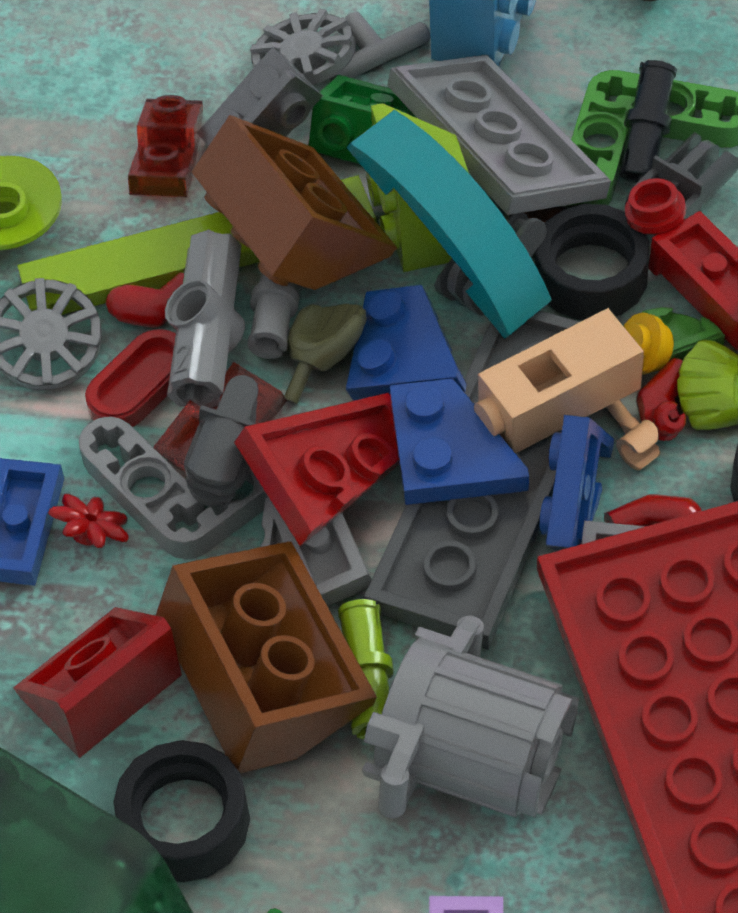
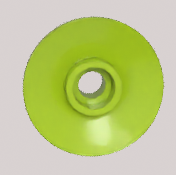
(27, 200)

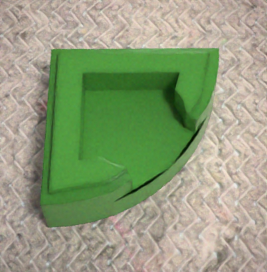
(687, 330)

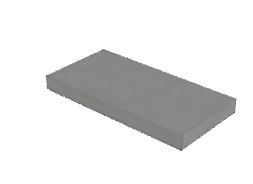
(501, 132)

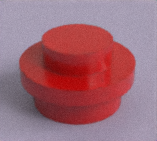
(655, 206)

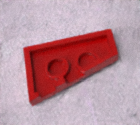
(321, 459)

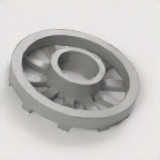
(308, 47)
(46, 334)

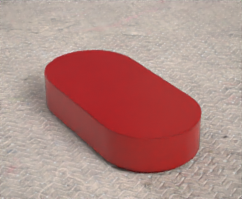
(134, 379)

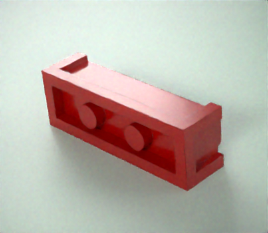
(702, 269)

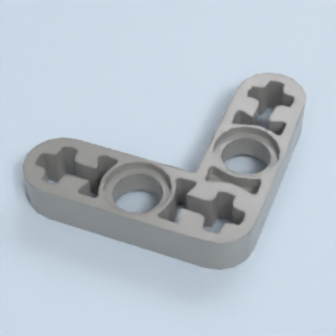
(173, 503)

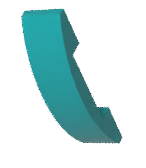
(458, 216)

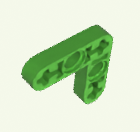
(608, 118)

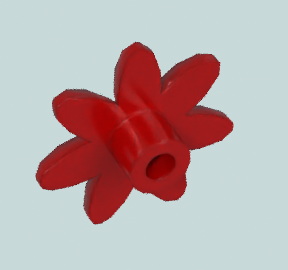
(88, 522)

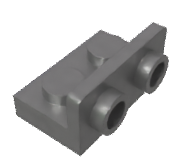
(269, 96)

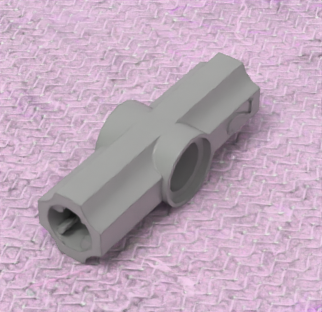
(204, 319)

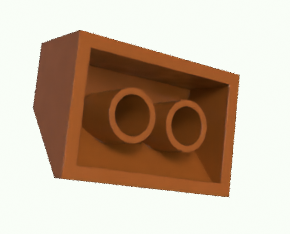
(288, 207)
(262, 654)

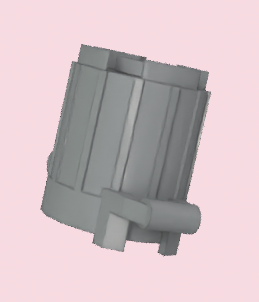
(468, 728)

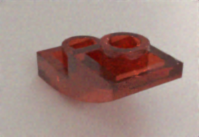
(166, 147)

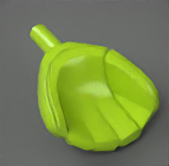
(709, 386)

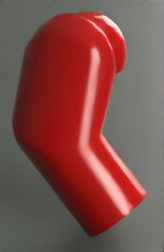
(142, 304)
(658, 403)
(652, 510)

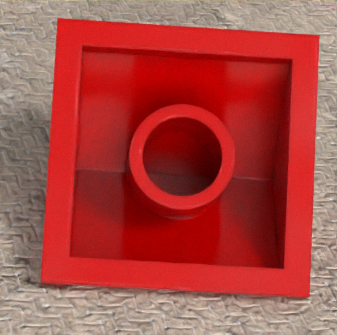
(102, 677)

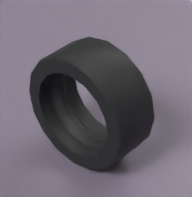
(593, 226)
(180, 762)

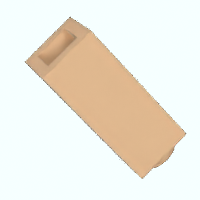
(559, 377)

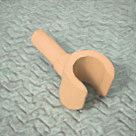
(638, 443)

